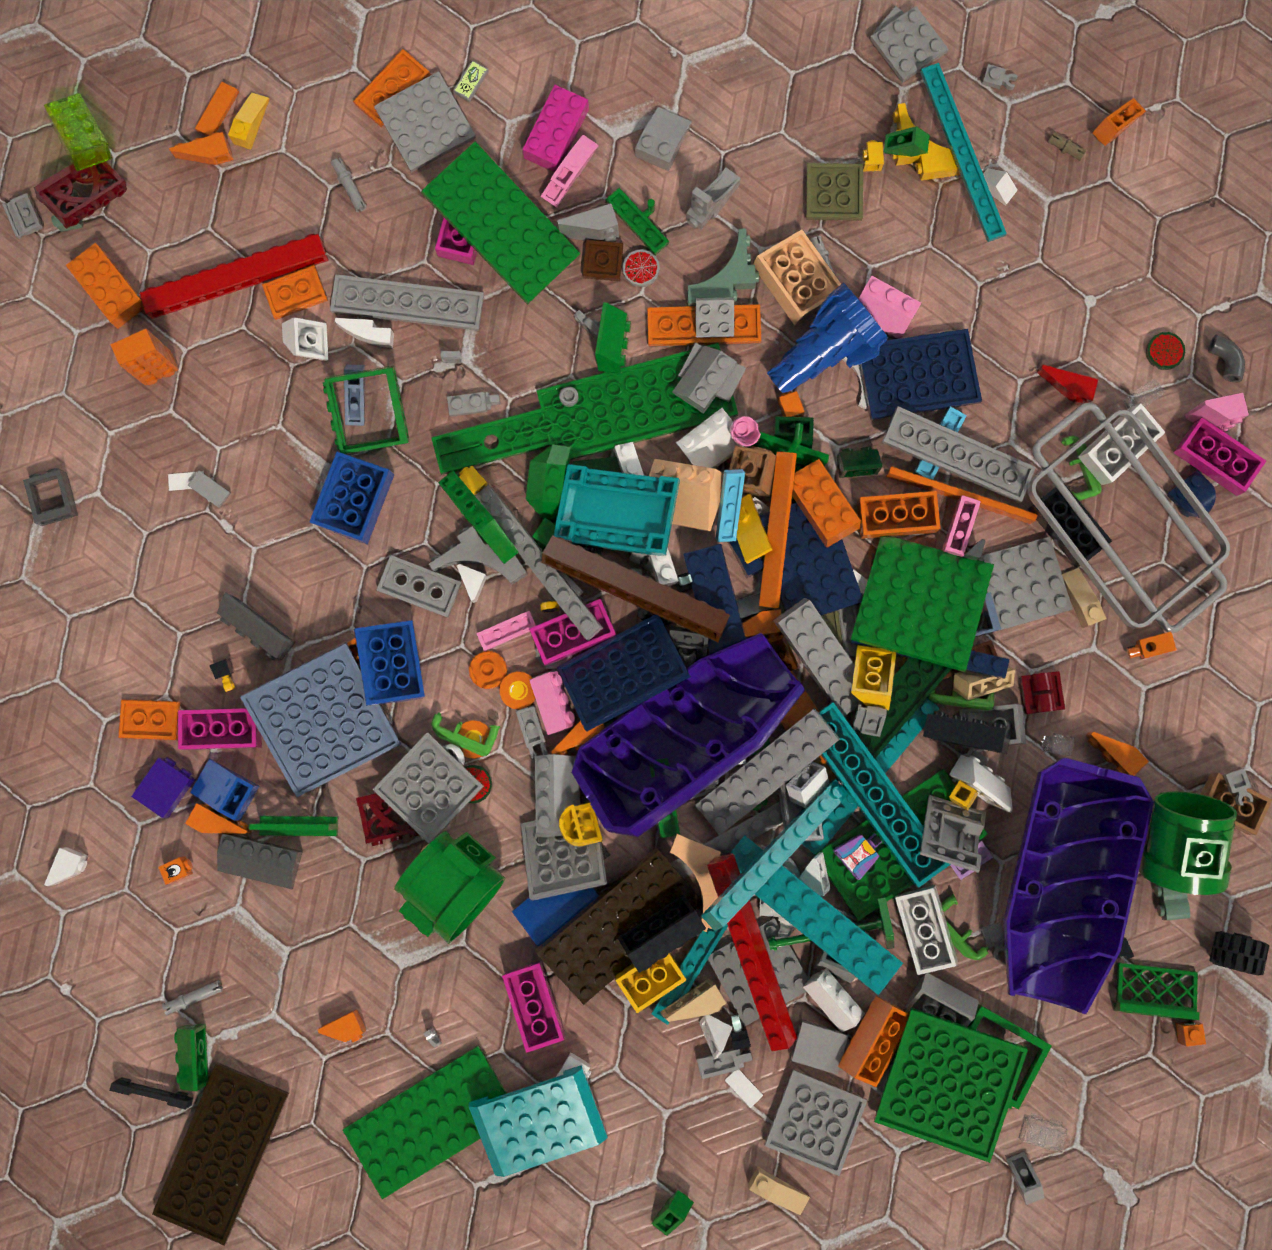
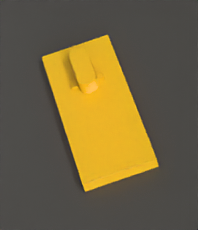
(751, 532)

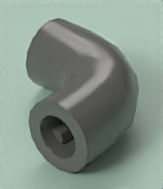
(1231, 355)

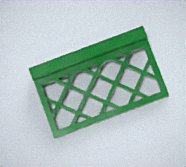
(296, 826)
(1151, 1008)

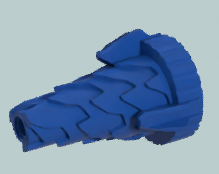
(838, 331)

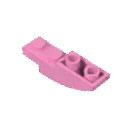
(569, 170)

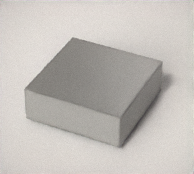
(451, 357)

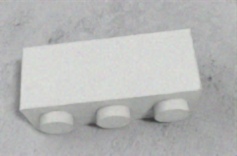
(834, 1000)

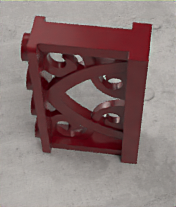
(81, 206)
(375, 803)

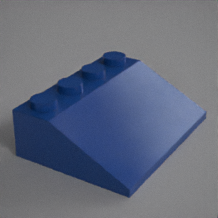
(352, 497)
(389, 663)
(547, 915)

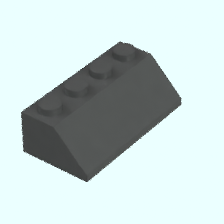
(254, 626)
(258, 860)

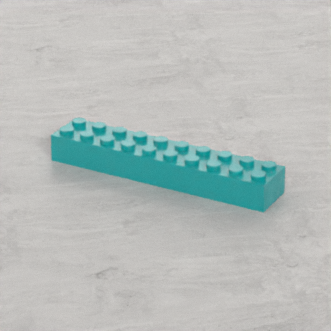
(878, 799)
(822, 922)

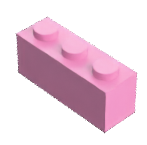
(961, 526)
(552, 702)

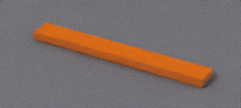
(956, 493)
(778, 529)

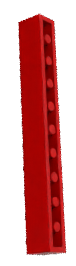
(233, 276)
(755, 960)

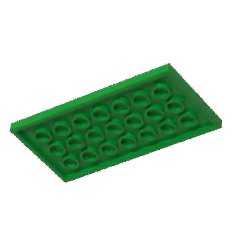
(500, 222)
(885, 876)
(423, 1123)

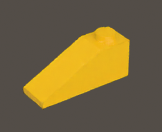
(248, 120)

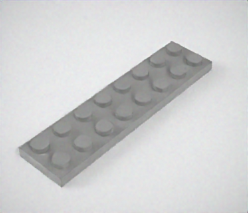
(407, 302)
(958, 454)
(767, 771)

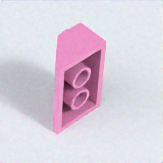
(888, 307)
(1221, 412)

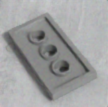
(423, 599)

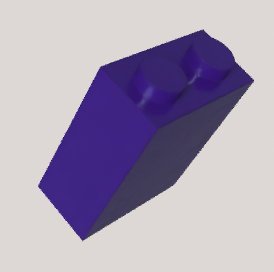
(163, 787)

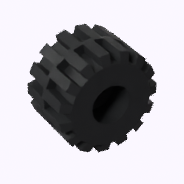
(1239, 953)

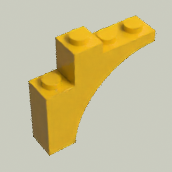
(932, 165)

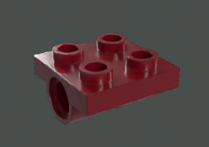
(1042, 692)

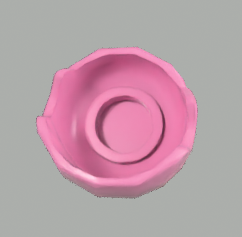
(744, 431)

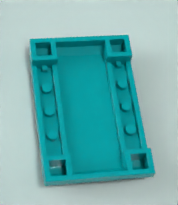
(617, 510)
(539, 1123)

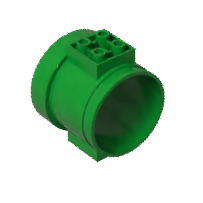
(1189, 843)
(448, 885)

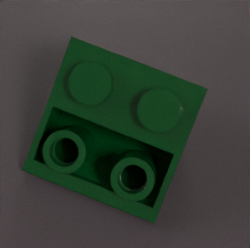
(785, 429)

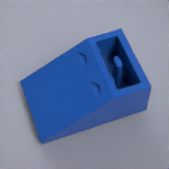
(224, 790)

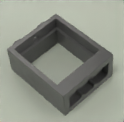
(54, 515)

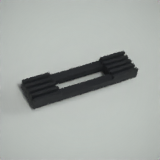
(126, 1087)

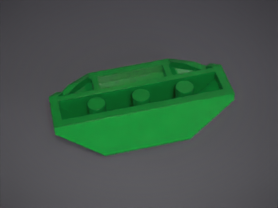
(547, 480)

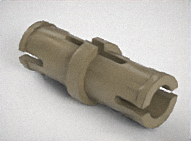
(1067, 146)

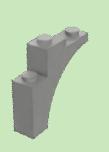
(710, 201)
(475, 551)

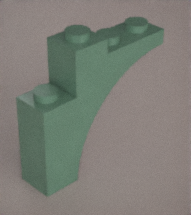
(734, 276)

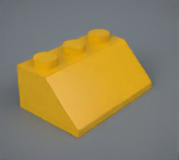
(873, 676)
(649, 984)

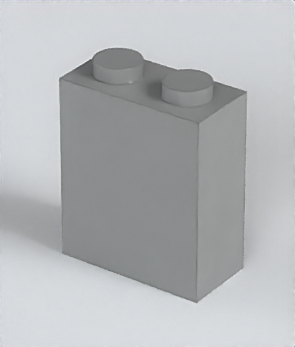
(819, 1046)

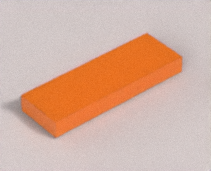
(217, 109)

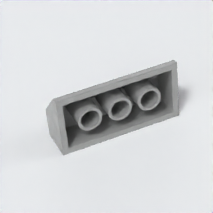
(554, 791)

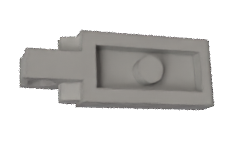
(471, 403)
(726, 1062)

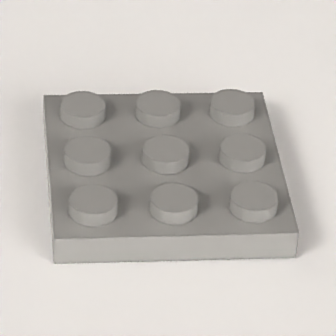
(909, 44)

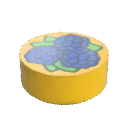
(549, 606)

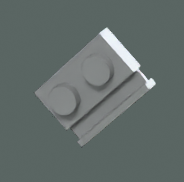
(22, 215)
(869, 720)

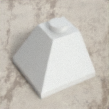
(306, 338)

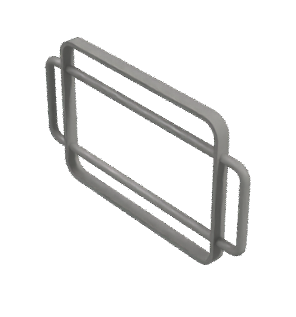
(1212, 566)

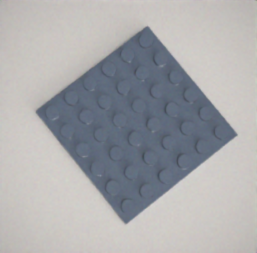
(319, 720)

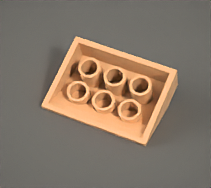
(796, 276)
(697, 493)

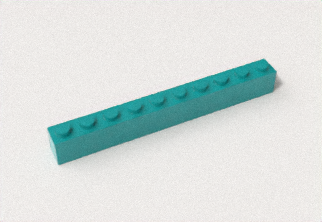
(773, 856)

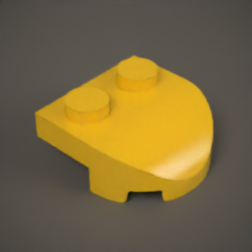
(580, 825)

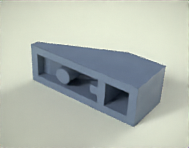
(354, 397)

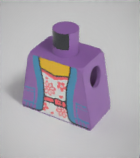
(858, 854)

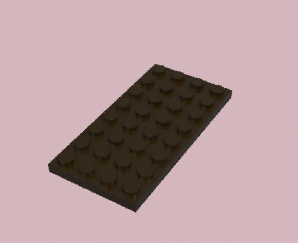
(587, 947)
(220, 1153)

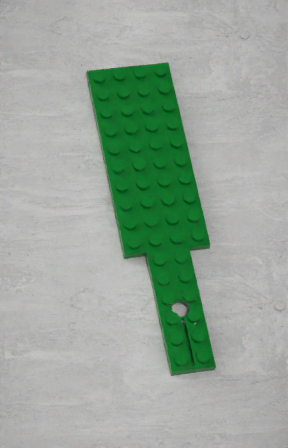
(608, 413)

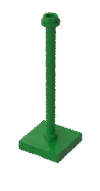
(882, 923)

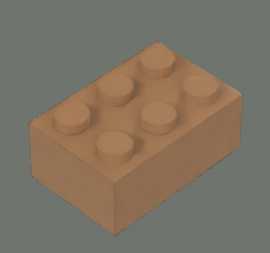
(1248, 815)

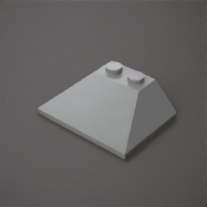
(952, 833)

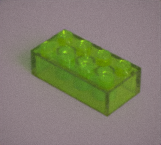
(78, 131)

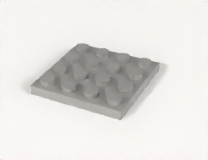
(424, 121)
(1027, 583)
(428, 788)
(559, 867)
(732, 977)
(815, 1122)

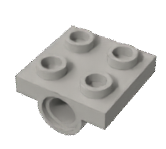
(714, 317)

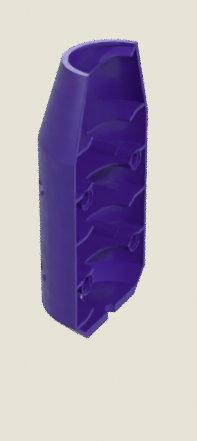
(697, 724)
(1074, 882)

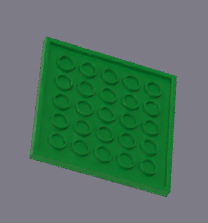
(922, 603)
(950, 1085)

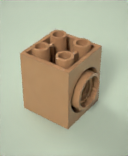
(758, 469)

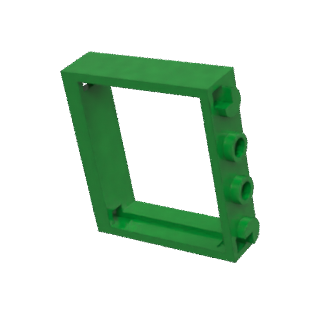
(337, 424)
(478, 517)
(1038, 1060)

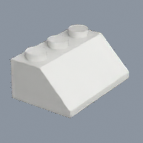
(710, 441)
(988, 786)

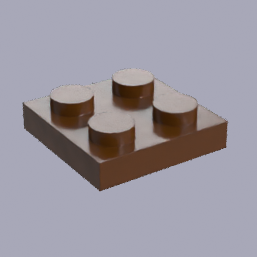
(603, 260)

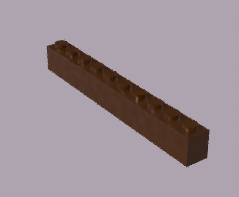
(635, 588)

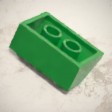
(612, 339)
(191, 1057)

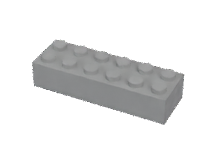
(820, 653)

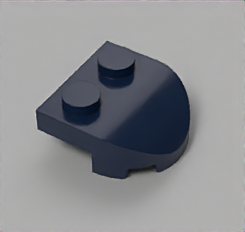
(1201, 489)

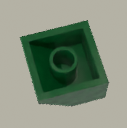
(859, 463)

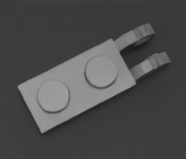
(531, 730)

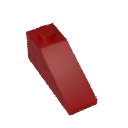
(1071, 385)

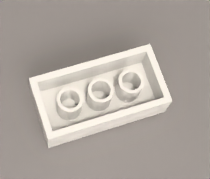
(1104, 456)
(926, 930)

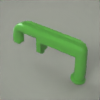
(1093, 484)
(955, 700)
(462, 741)
(959, 941)

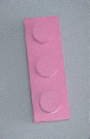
(506, 631)

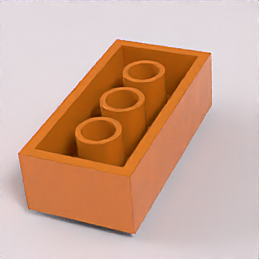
(106, 285)
(145, 357)
(824, 504)
(898, 514)
(874, 1042)

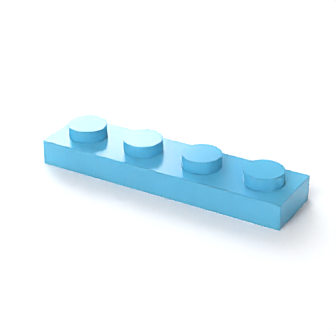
(952, 420)
(730, 505)

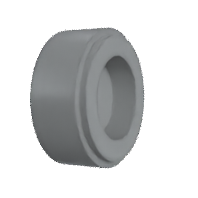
(569, 396)

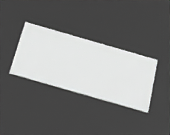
(180, 480)
(744, 1088)

